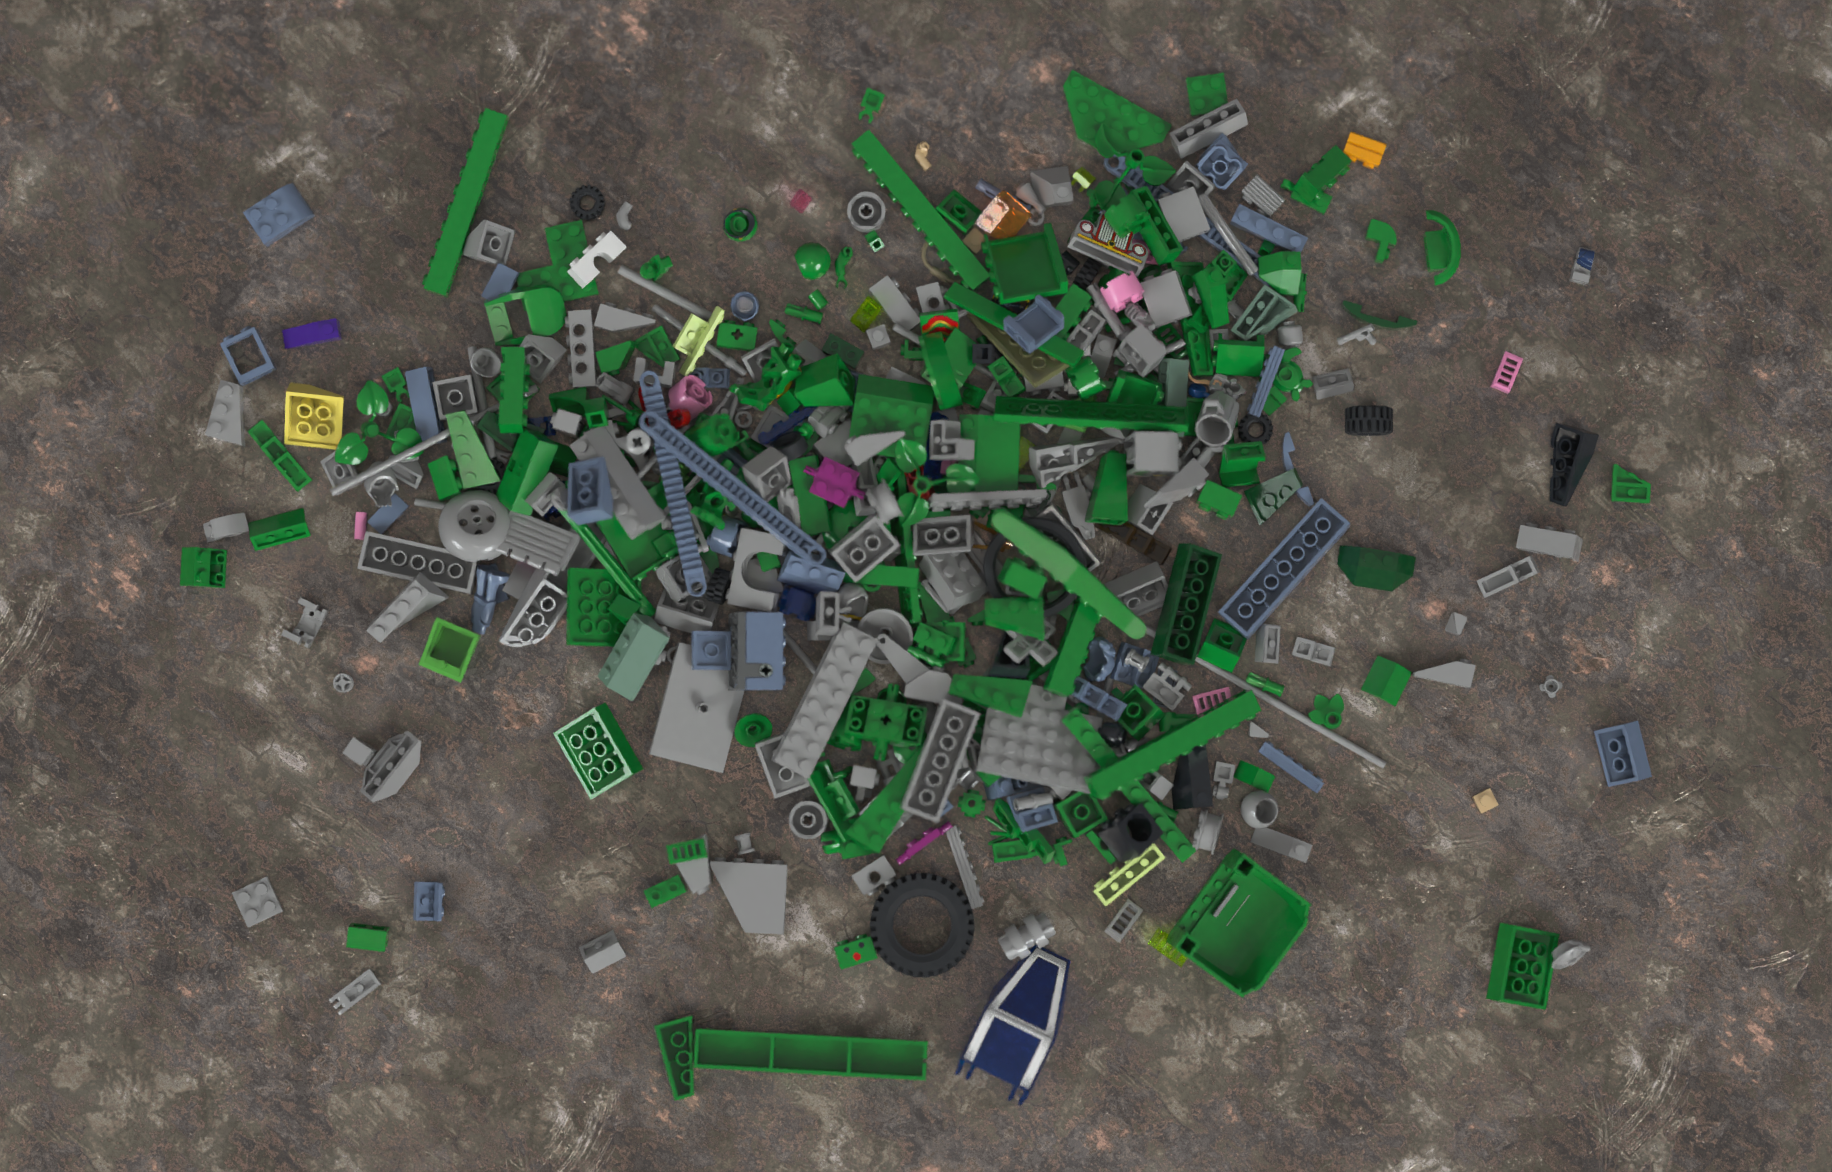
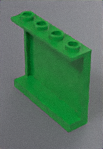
(1025, 266)
(639, 554)

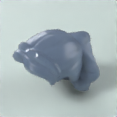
(1100, 659)

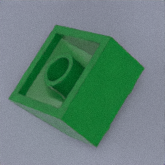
(1222, 646)

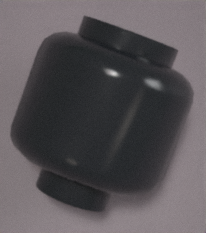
(1113, 734)

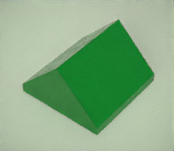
(958, 212)
(1386, 680)

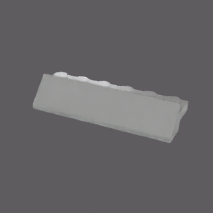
(631, 499)

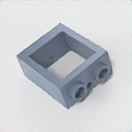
(256, 373)

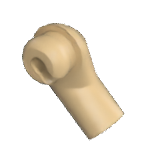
(921, 154)

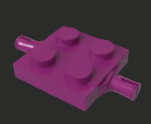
(834, 482)
(915, 845)

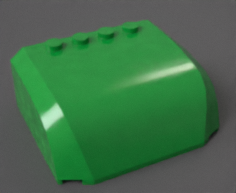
(1256, 937)

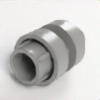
(1036, 930)

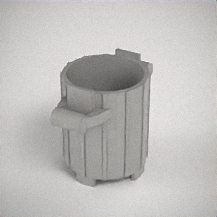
(1217, 420)

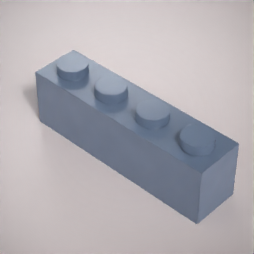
(1267, 229)

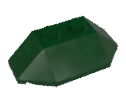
(1375, 567)

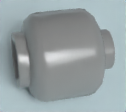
(1290, 334)

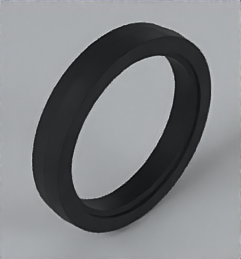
(1042, 524)

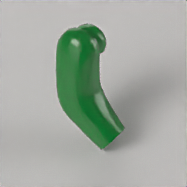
(806, 430)

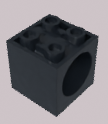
(1143, 829)

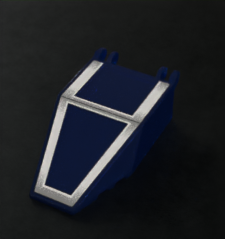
(1020, 1021)

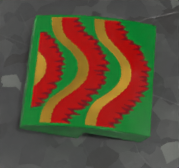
(939, 321)

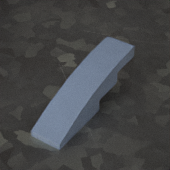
(1098, 699)

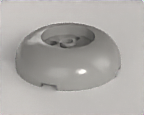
(465, 541)

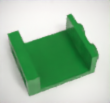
(1240, 464)

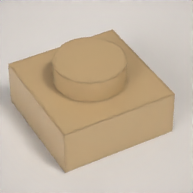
(973, 240)
(1485, 800)

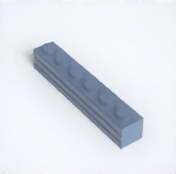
(1268, 375)
(1291, 767)

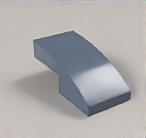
(387, 515)

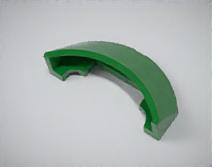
(940, 371)

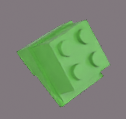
(449, 649)

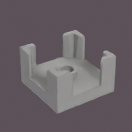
(666, 380)

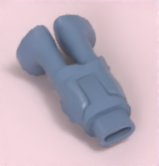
(484, 605)

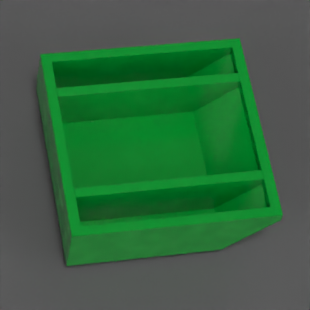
(889, 407)

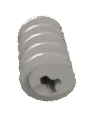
(630, 441)

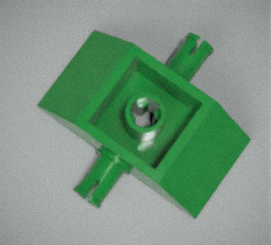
(867, 718)

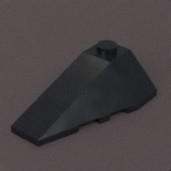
(1571, 456)
(1192, 781)

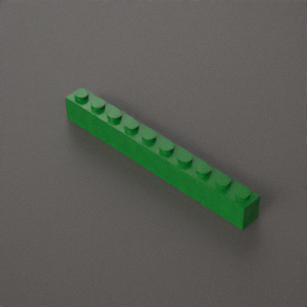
(466, 202)
(920, 210)
(1172, 744)

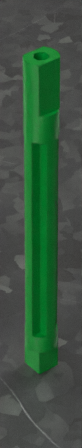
(612, 566)

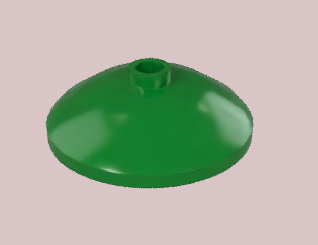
(840, 520)

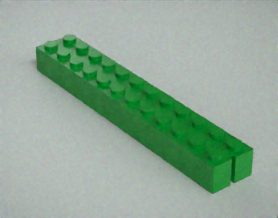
(810, 1054)

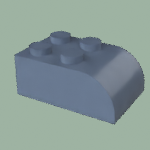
(278, 214)

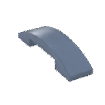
(1288, 447)

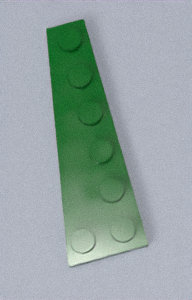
(1197, 344)
(884, 812)

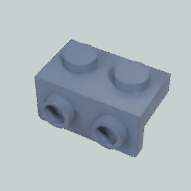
(428, 901)

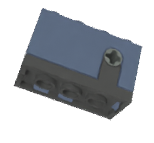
(756, 647)

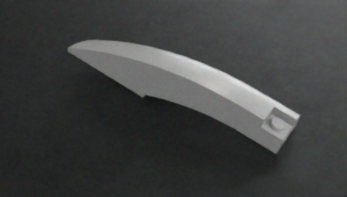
(545, 598)

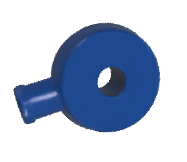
(1197, 391)

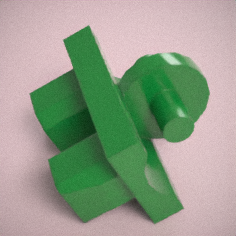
(656, 267)

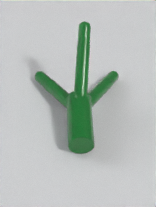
(1004, 835)

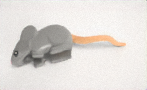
(1221, 383)

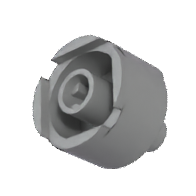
(858, 204)
(819, 819)

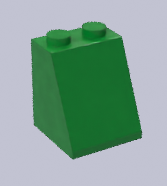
(825, 383)

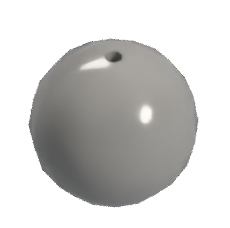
(1259, 809)

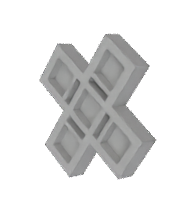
(1025, 645)

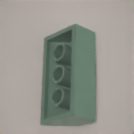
(633, 656)

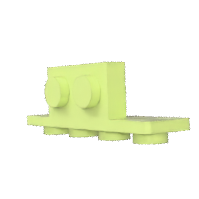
(695, 336)

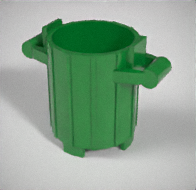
(713, 433)

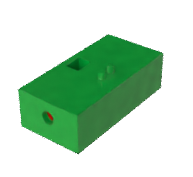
(526, 470)

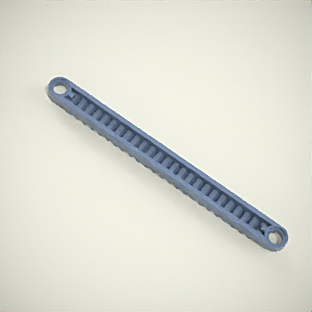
(1213, 237)
(732, 488)
(674, 492)

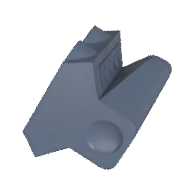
(1221, 162)

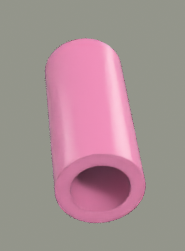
(360, 525)

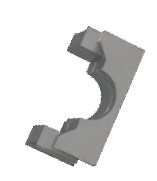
(308, 624)

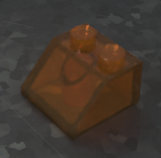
(1003, 216)

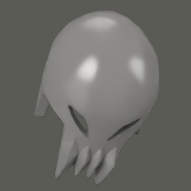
(381, 486)

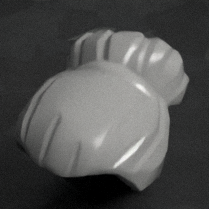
(486, 362)

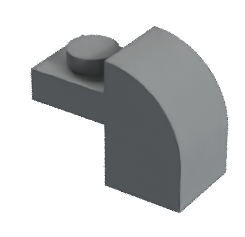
(225, 527)

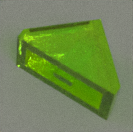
(866, 314)

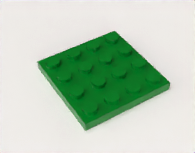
(587, 604)

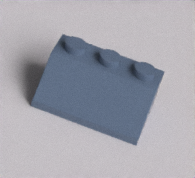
(816, 579)
(1623, 753)

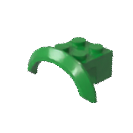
(1442, 248)

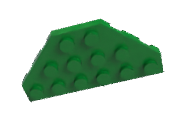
(1096, 105)

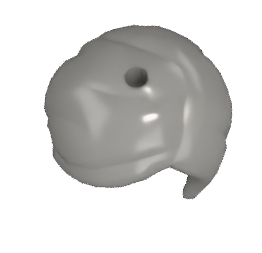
(853, 596)

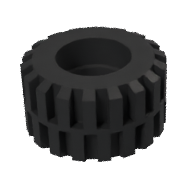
(1369, 420)

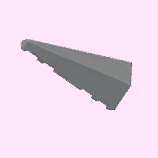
(1056, 460)

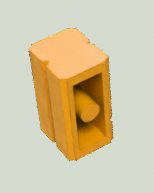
(1364, 150)

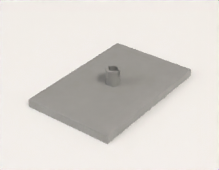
(696, 715)

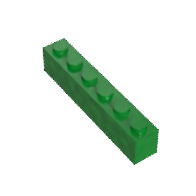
(1072, 650)

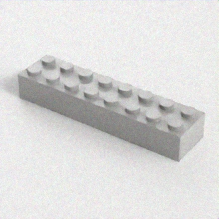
(824, 700)

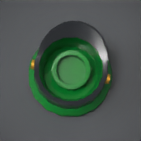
(740, 224)

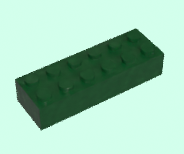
(1186, 604)

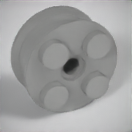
(885, 502)
(1208, 831)

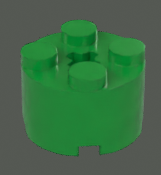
(1127, 216)
(1085, 378)

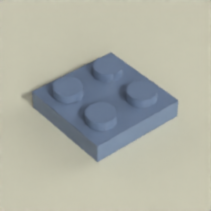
(711, 650)

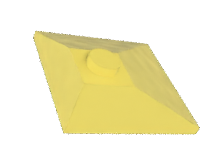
(313, 417)

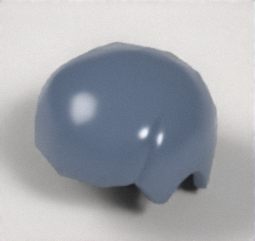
(744, 305)

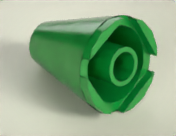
(838, 736)

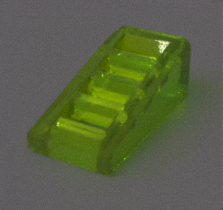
(1155, 940)

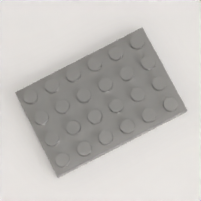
(1035, 748)

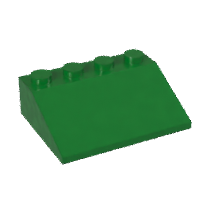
(994, 452)
(598, 750)
(1522, 966)

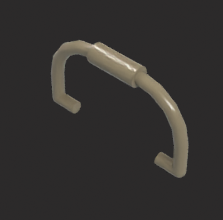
(933, 270)

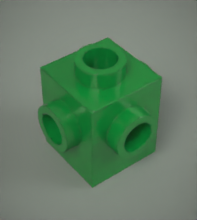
(971, 811)

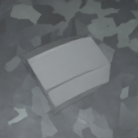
(673, 578)

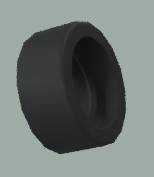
(791, 445)

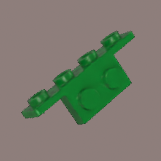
(836, 802)

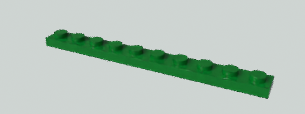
(1134, 791)

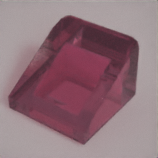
(800, 201)

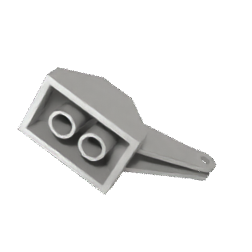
(921, 681)

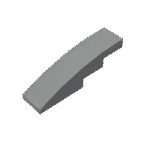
(1088, 329)

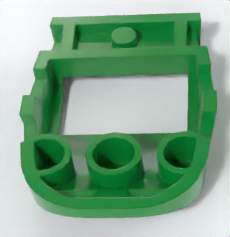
(544, 310)

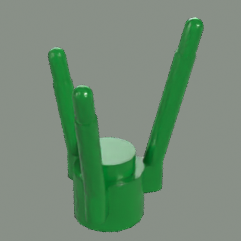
(631, 415)

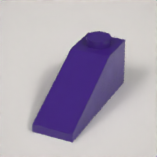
(312, 333)

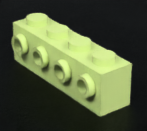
(1127, 875)

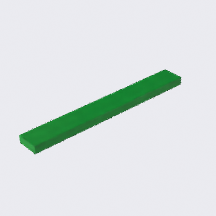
(996, 314)

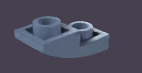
(713, 377)

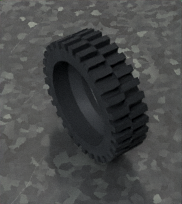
(916, 886)

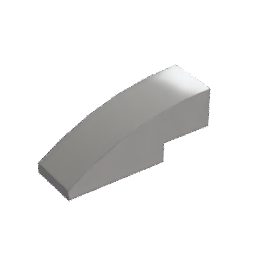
(866, 479)
(1508, 576)

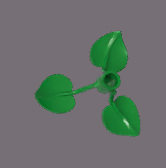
(1111, 143)
(373, 400)
(908, 457)

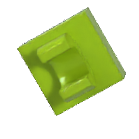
(1084, 178)

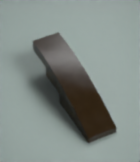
(1137, 540)

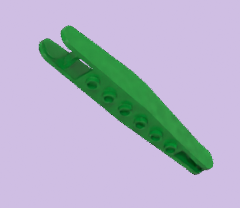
(1068, 570)

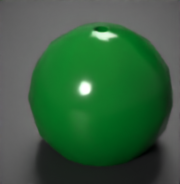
(813, 260)

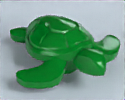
(1289, 375)

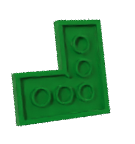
(565, 244)

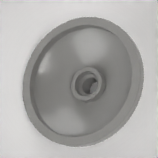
(886, 619)

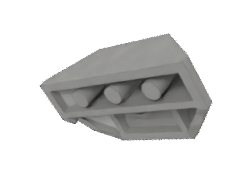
(391, 766)

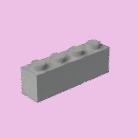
(1208, 127)

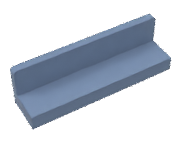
(424, 403)

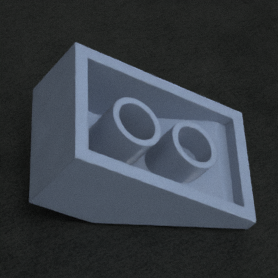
(589, 491)

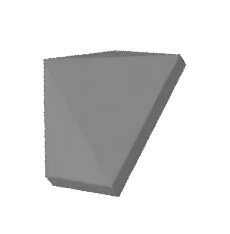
(408, 472)

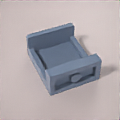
(1035, 324)

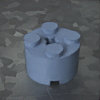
(725, 541)

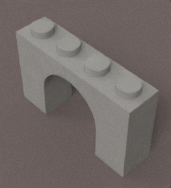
(741, 591)

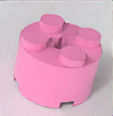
(1122, 291)
(691, 395)

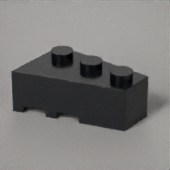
(1004, 666)

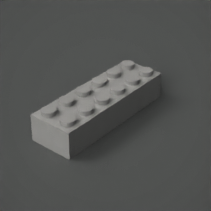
(407, 558)
(939, 760)

